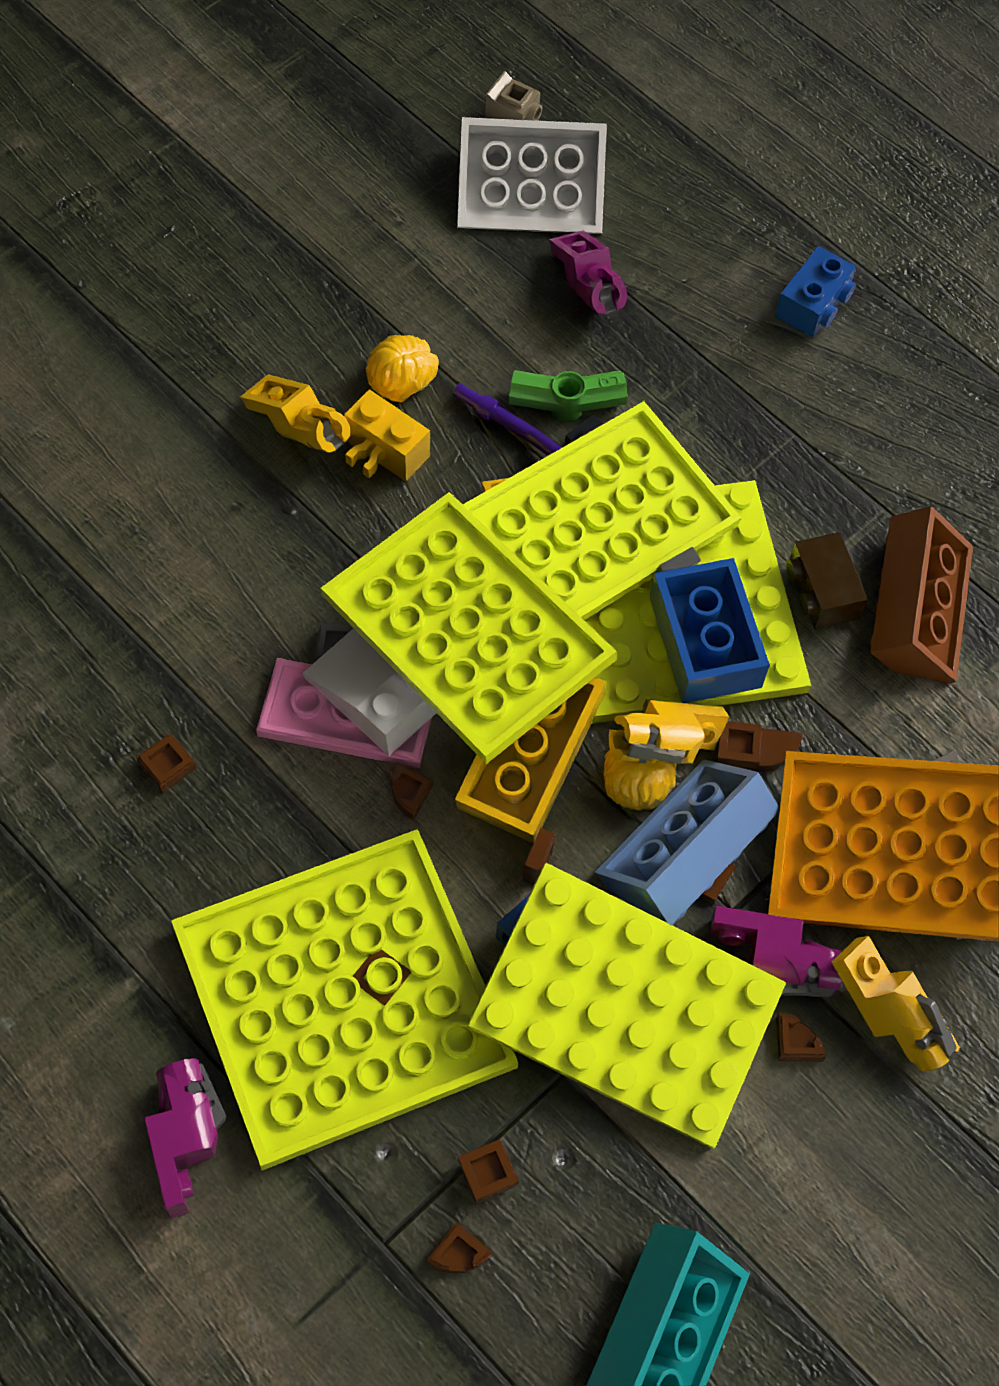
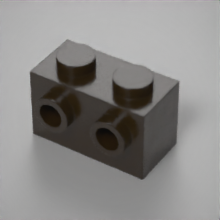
(826, 580)

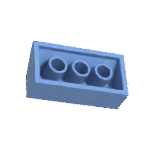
(689, 840)

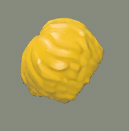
(401, 367)
(638, 784)

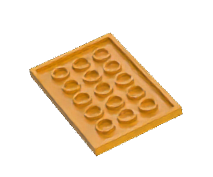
(888, 845)

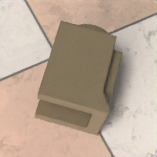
(512, 100)

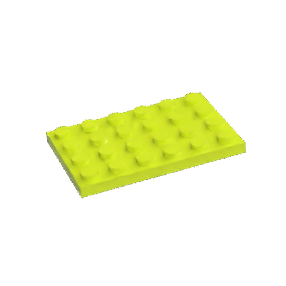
(606, 510)
(469, 626)
(627, 1005)

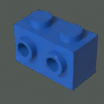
(816, 291)

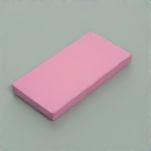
(303, 716)

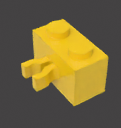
(385, 437)

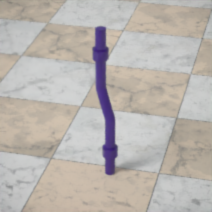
(491, 409)

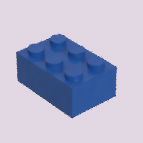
(708, 630)

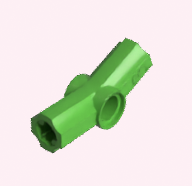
(585, 392)

